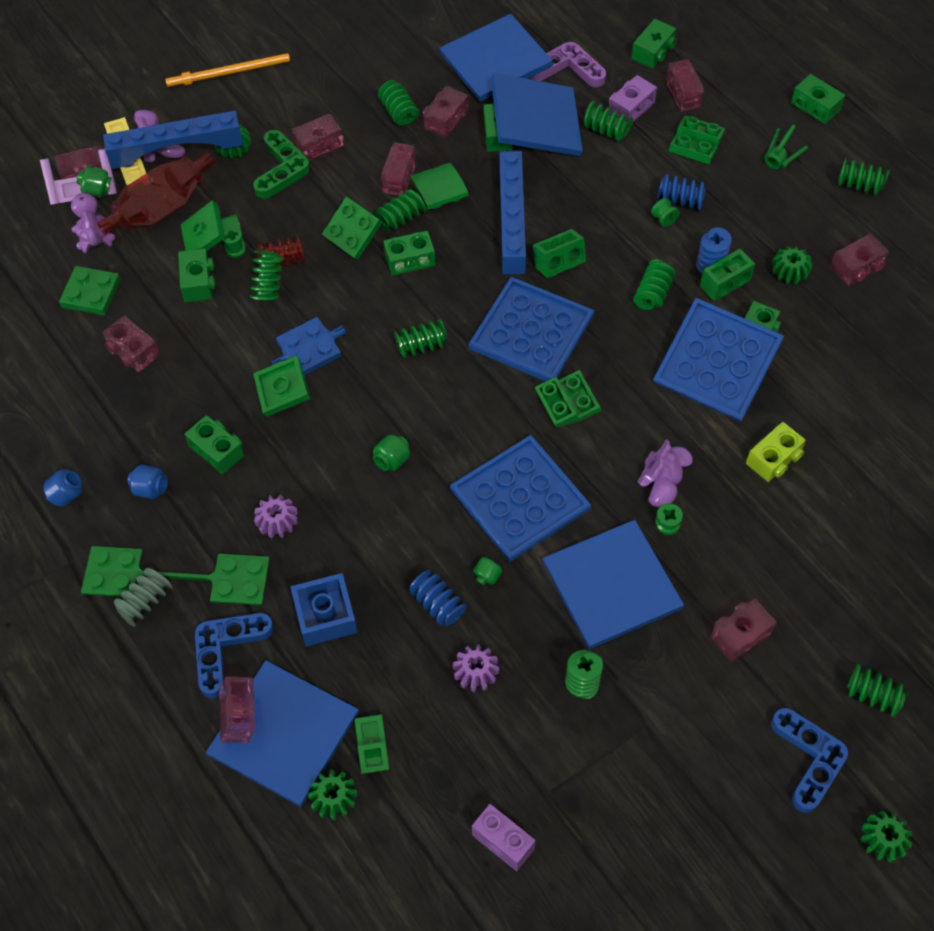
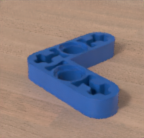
(219, 639)
(819, 751)

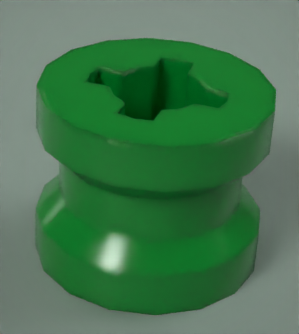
(665, 212)
(670, 525)

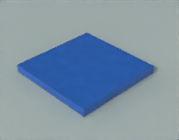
(496, 48)
(536, 114)
(531, 330)
(718, 359)
(520, 498)
(612, 584)
(292, 736)

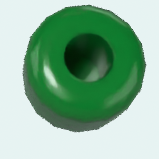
(487, 571)

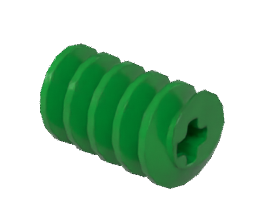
(398, 103)
(607, 123)
(863, 177)
(400, 208)
(267, 276)
(654, 285)
(421, 338)
(583, 674)
(876, 690)

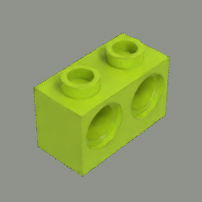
(772, 449)

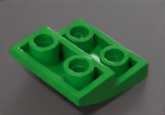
(697, 139)
(439, 186)
(568, 399)

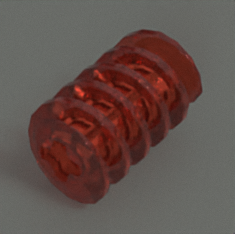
(287, 250)

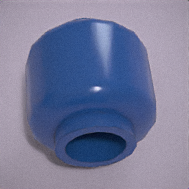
(147, 481)
(62, 487)

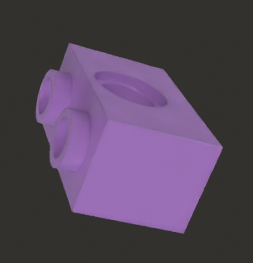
(633, 98)
(503, 837)

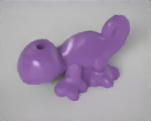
(148, 118)
(86, 228)
(666, 472)

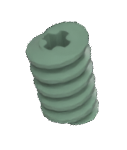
(141, 595)

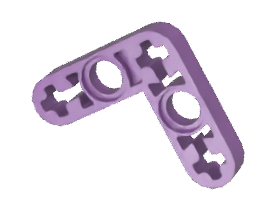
(592, 74)

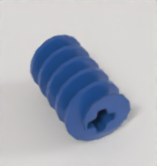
(682, 191)
(713, 247)
(436, 600)

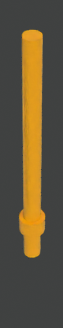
(187, 78)

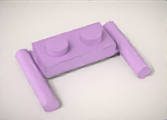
(66, 189)

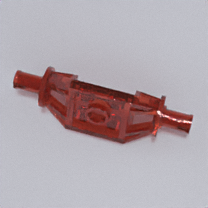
(156, 194)

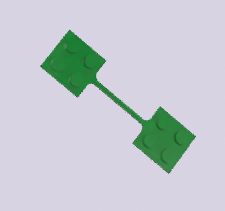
(235, 579)

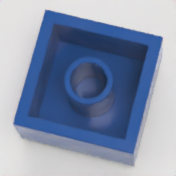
(324, 609)

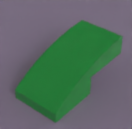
(371, 744)

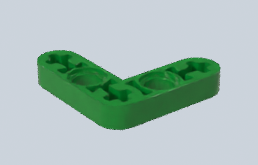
(297, 162)

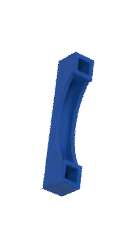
(128, 145)
(512, 213)

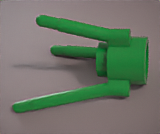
(776, 155)

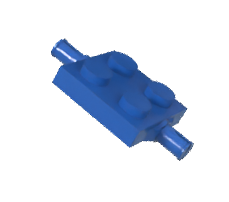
(311, 344)

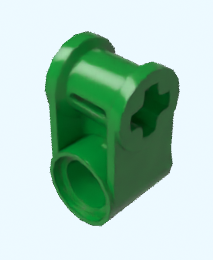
(233, 240)

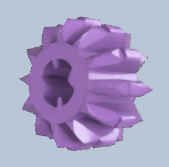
(276, 516)
(477, 676)

